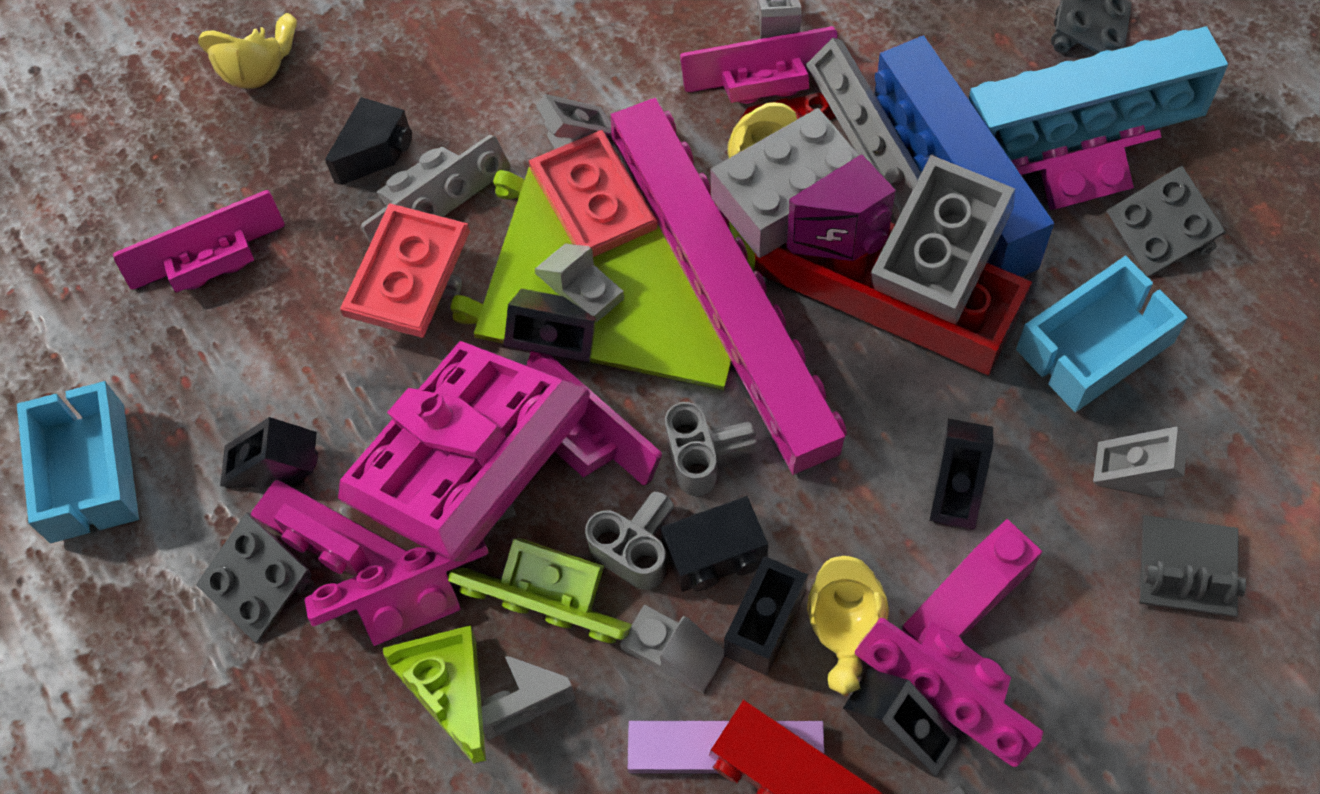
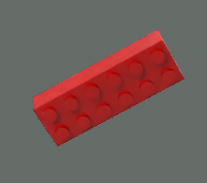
(849, 288)

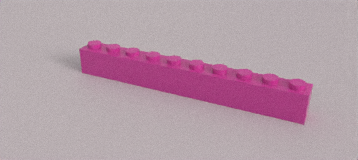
(727, 288)

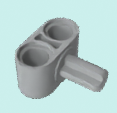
(701, 446)
(634, 541)

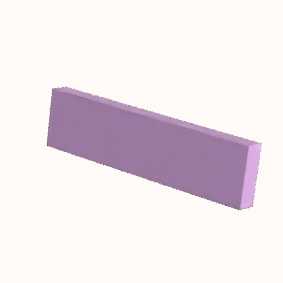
(687, 744)

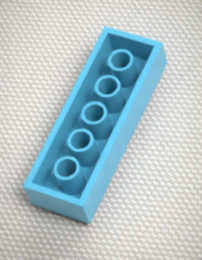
(1103, 94)

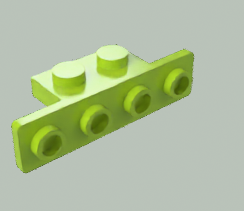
(548, 584)

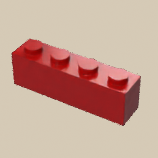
(777, 759)

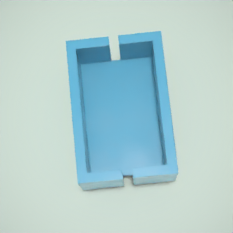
(1098, 333)
(76, 467)

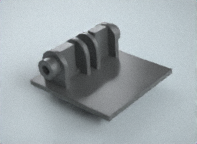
(1092, 23)
(1166, 222)
(1190, 566)
(254, 577)

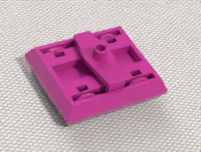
(462, 449)

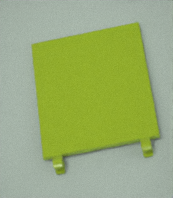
(652, 331)

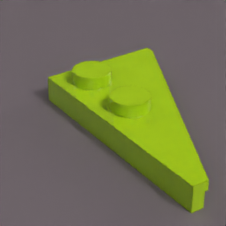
(445, 680)

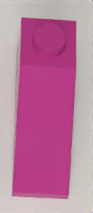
(978, 582)

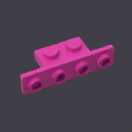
(755, 66)
(1087, 173)
(201, 246)
(600, 433)
(314, 527)
(393, 595)
(956, 683)

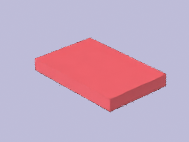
(593, 194)
(405, 270)

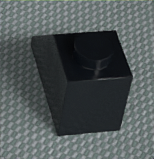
(368, 141)
(549, 325)
(268, 454)
(962, 473)
(902, 720)

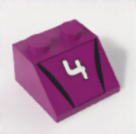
(842, 213)

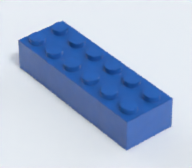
(941, 122)

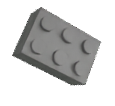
(761, 179)
(943, 239)

